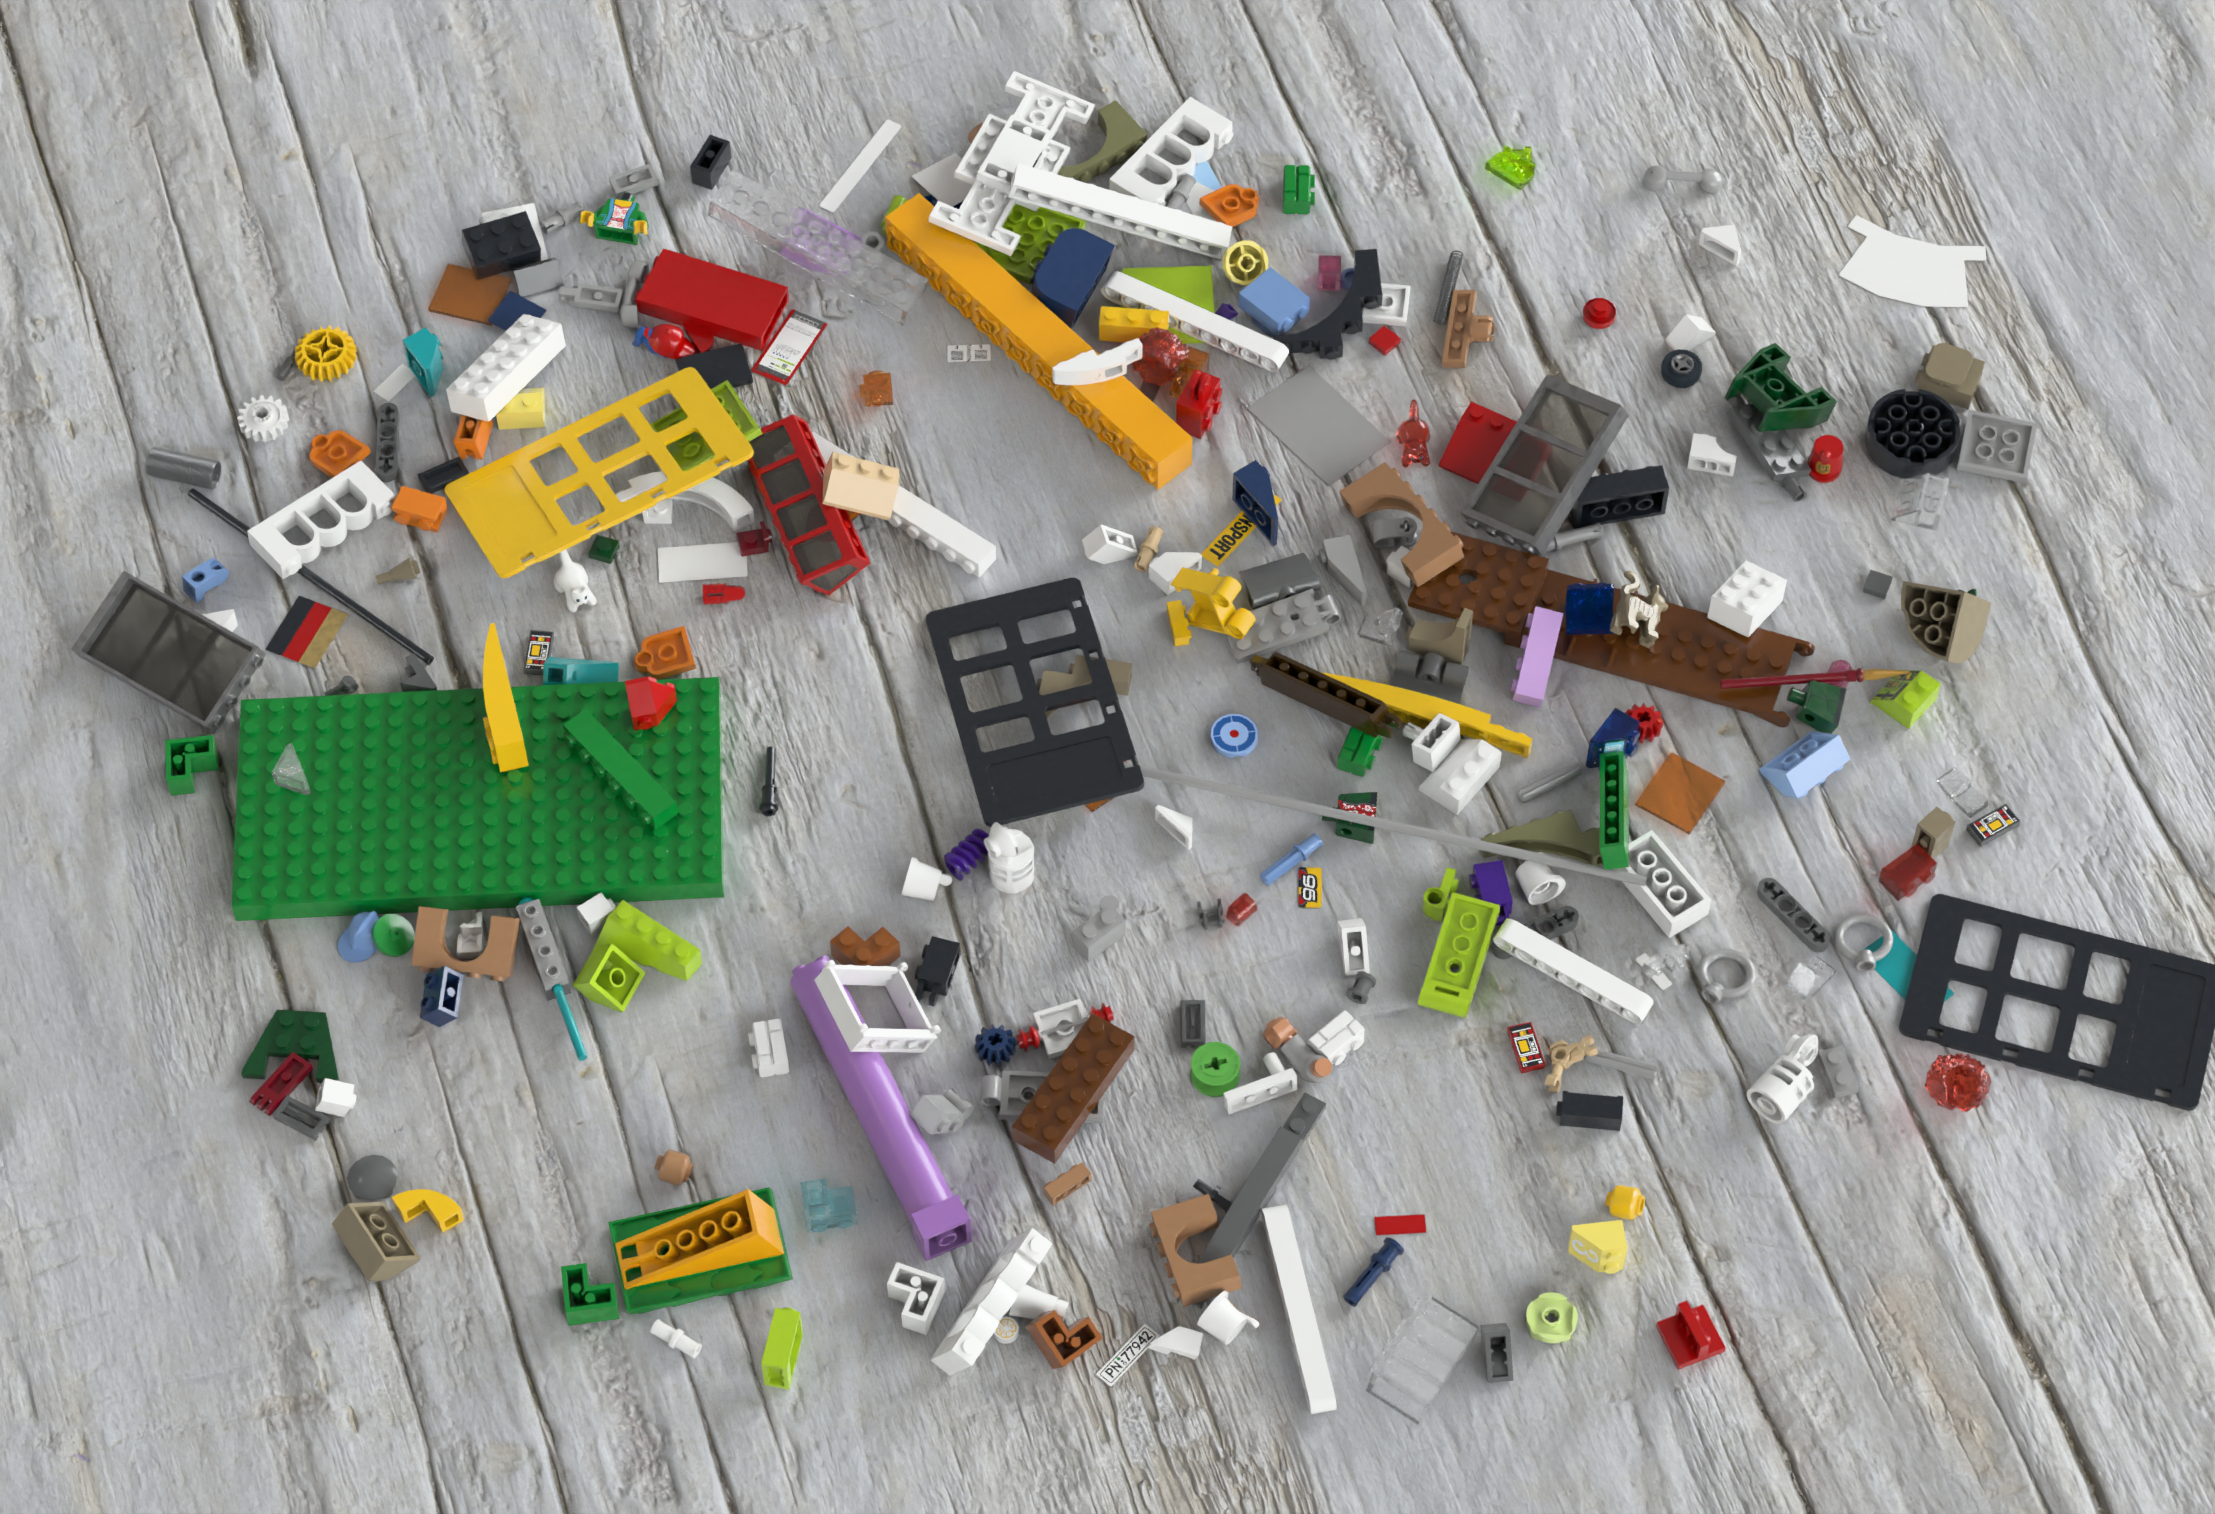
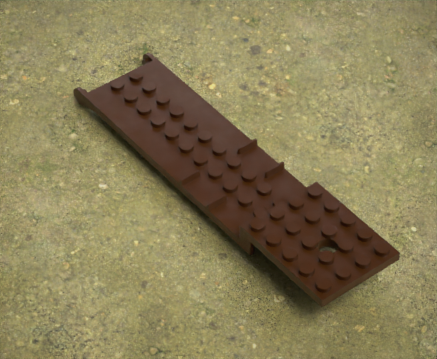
(1685, 659)

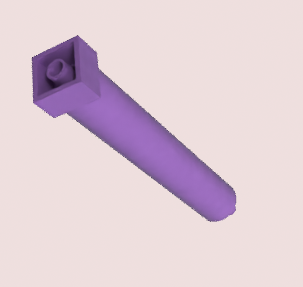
(934, 1212)

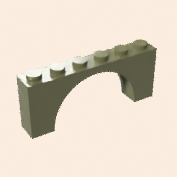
(1121, 142)

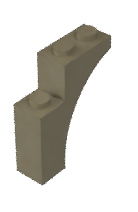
(1079, 675)

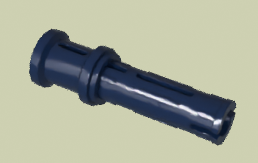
(1379, 1263)

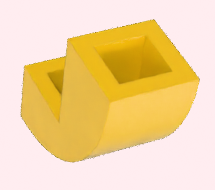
(440, 1207)

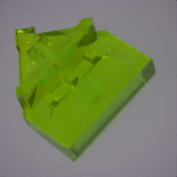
(1513, 166)

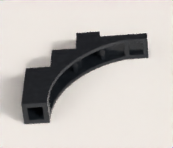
(1347, 317)

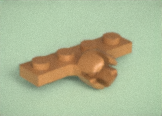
(1464, 329)

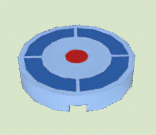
(1234, 735)

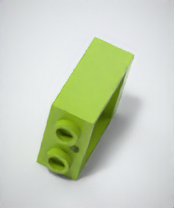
(782, 1348)

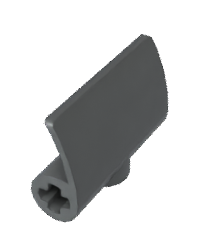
(1279, 580)
(1430, 675)

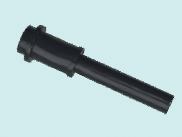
(769, 791)

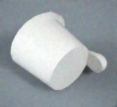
(923, 880)
(1539, 882)
(1224, 1319)

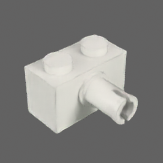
(1433, 742)

